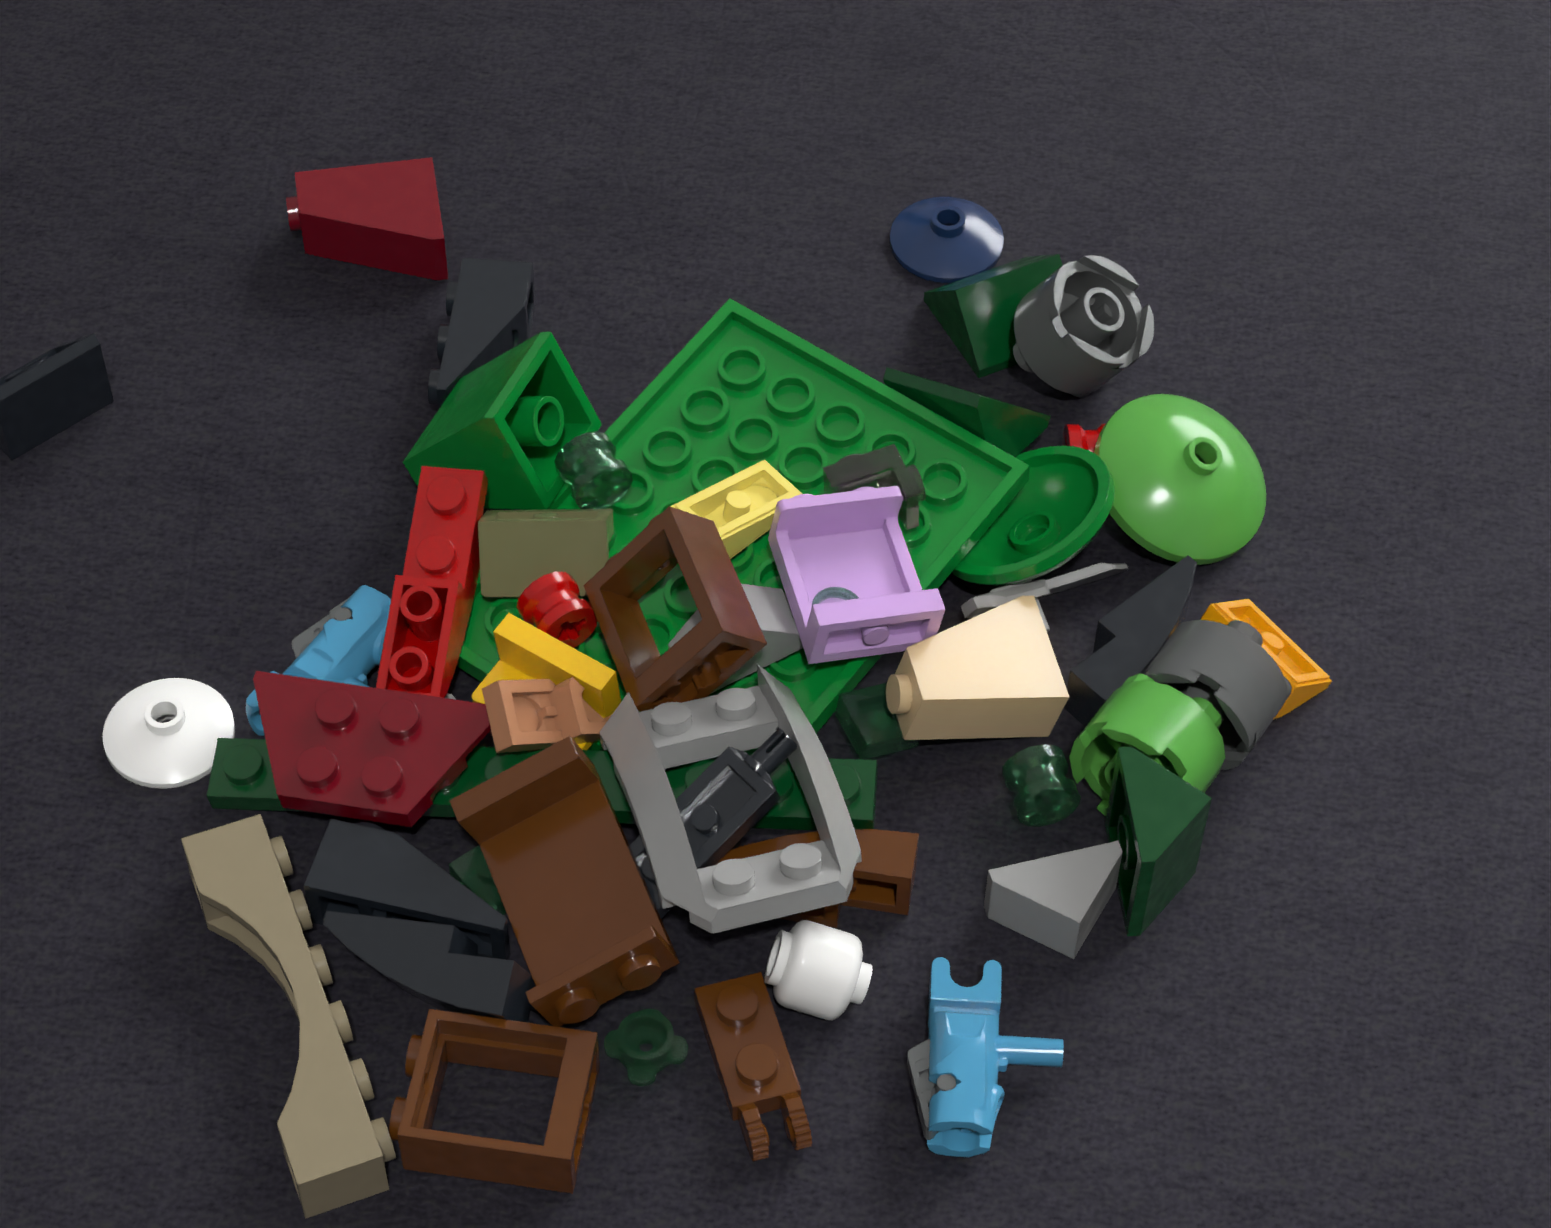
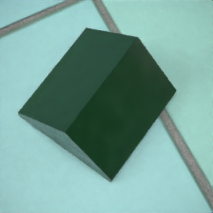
(982, 310)
(992, 420)
(1159, 831)

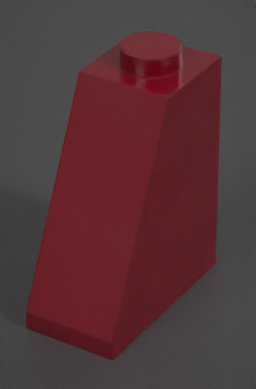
(373, 216)

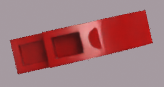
(437, 584)

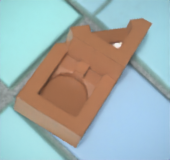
(539, 714)

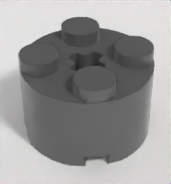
(1082, 326)
(1231, 673)

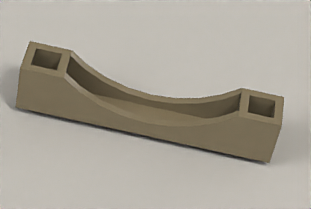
(324, 1125)

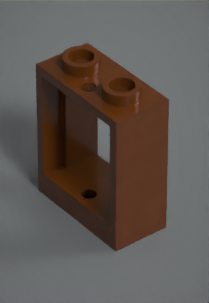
(712, 648)
(501, 1045)

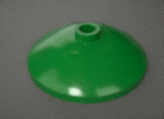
(1047, 519)

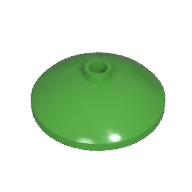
(1167, 494)

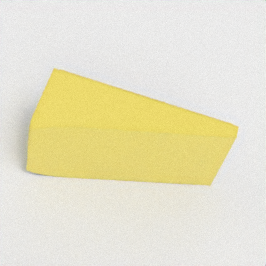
(741, 504)

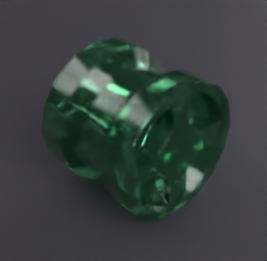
(593, 471)
(1041, 785)

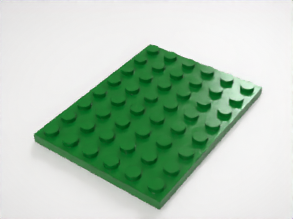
(759, 395)

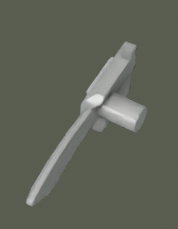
(1039, 588)

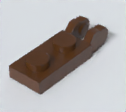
(752, 1060)

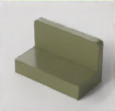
(532, 543)

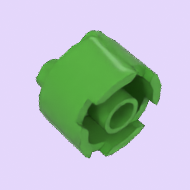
(1157, 722)

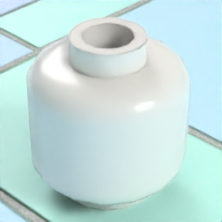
(817, 970)

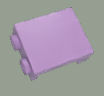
(858, 546)

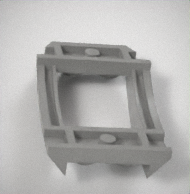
(696, 730)

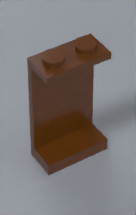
(567, 882)

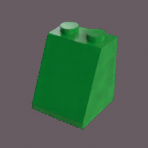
(510, 425)

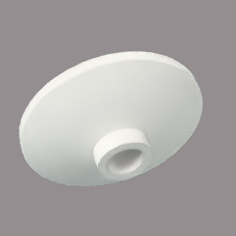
(171, 751)

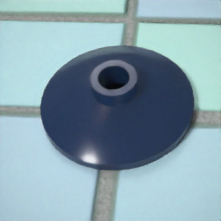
(946, 239)

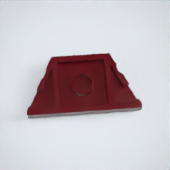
(363, 746)

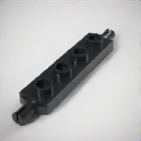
(723, 805)

